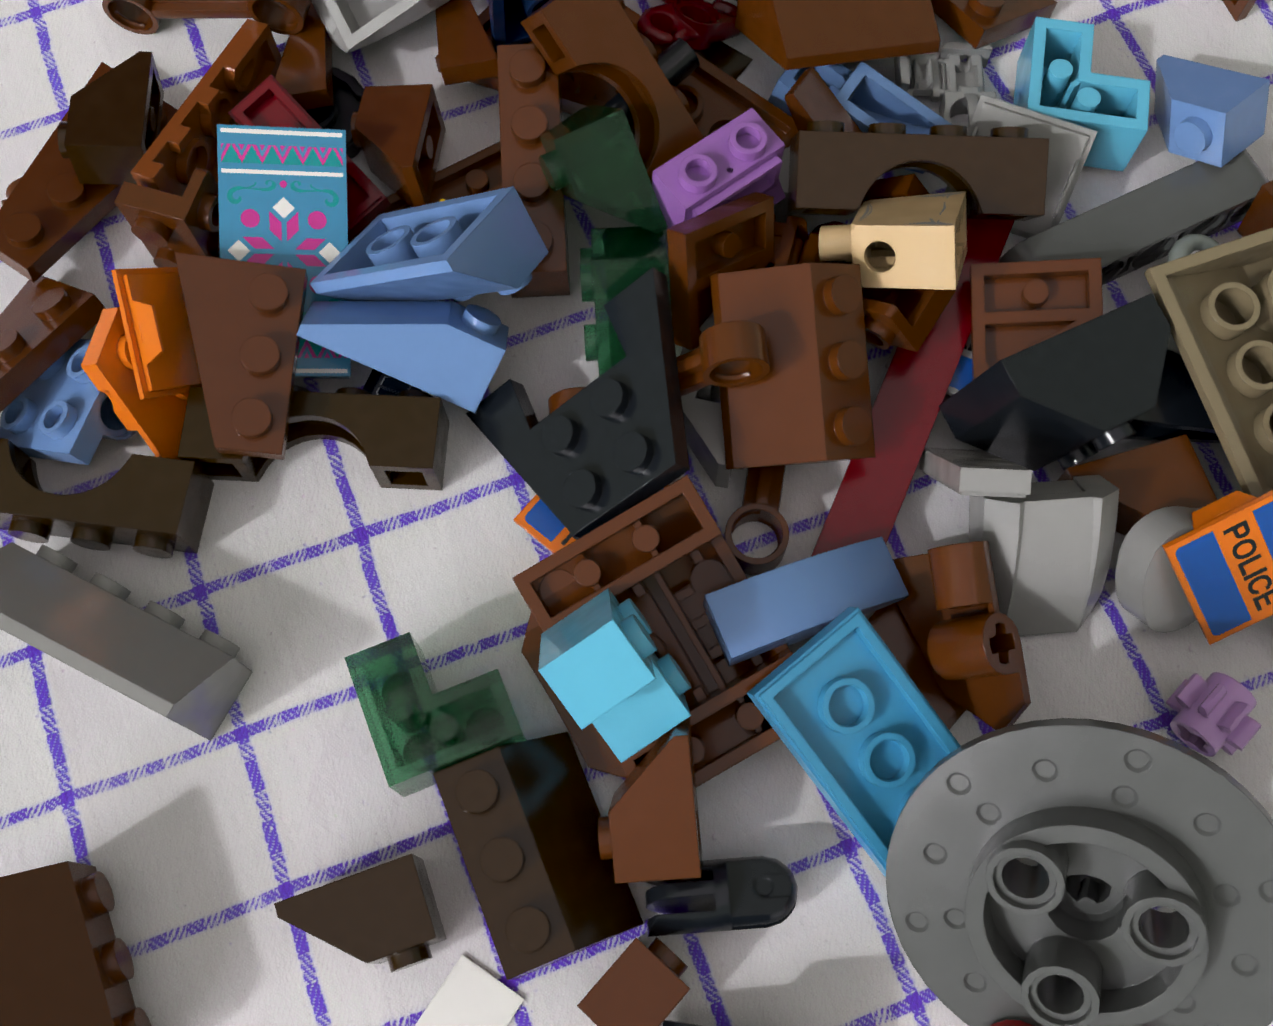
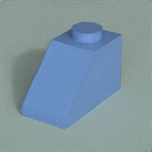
(1208, 109)

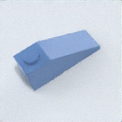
(422, 343)

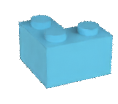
(1058, 82)
(610, 676)

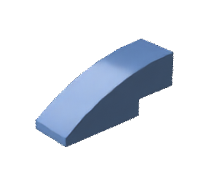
(866, 98)
(802, 598)

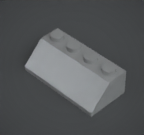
(117, 642)

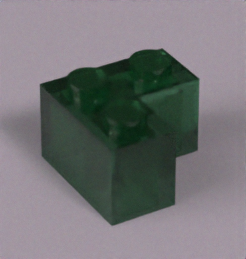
(606, 269)
(423, 728)

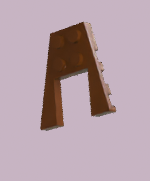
(462, 51)

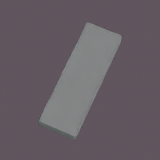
(976, 473)

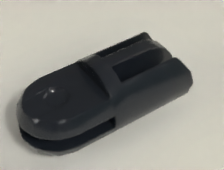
(726, 897)

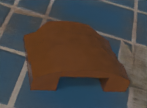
(665, 561)

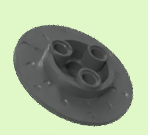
(1115, 832)

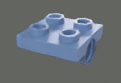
(62, 413)

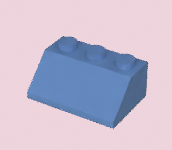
(439, 252)

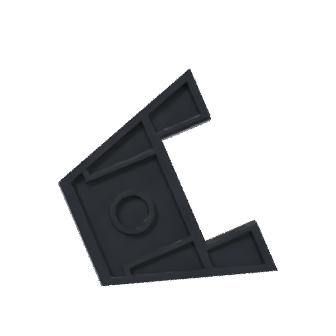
(613, 437)

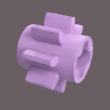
(1213, 714)

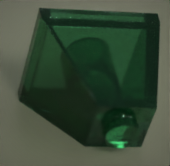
(600, 165)

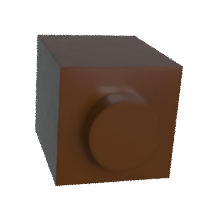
(637, 988)

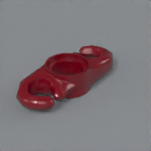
(691, 20)

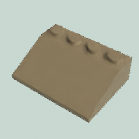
(1224, 331)

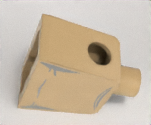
(903, 241)

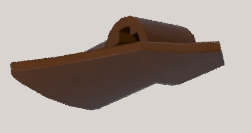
(962, 633)

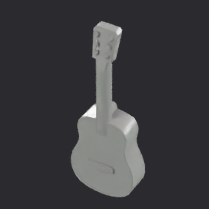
(1145, 576)

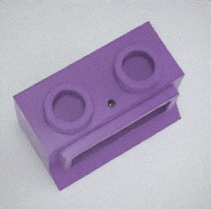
(720, 169)

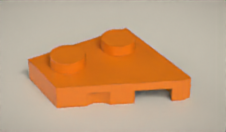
(111, 371)

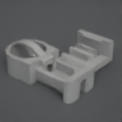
(947, 77)

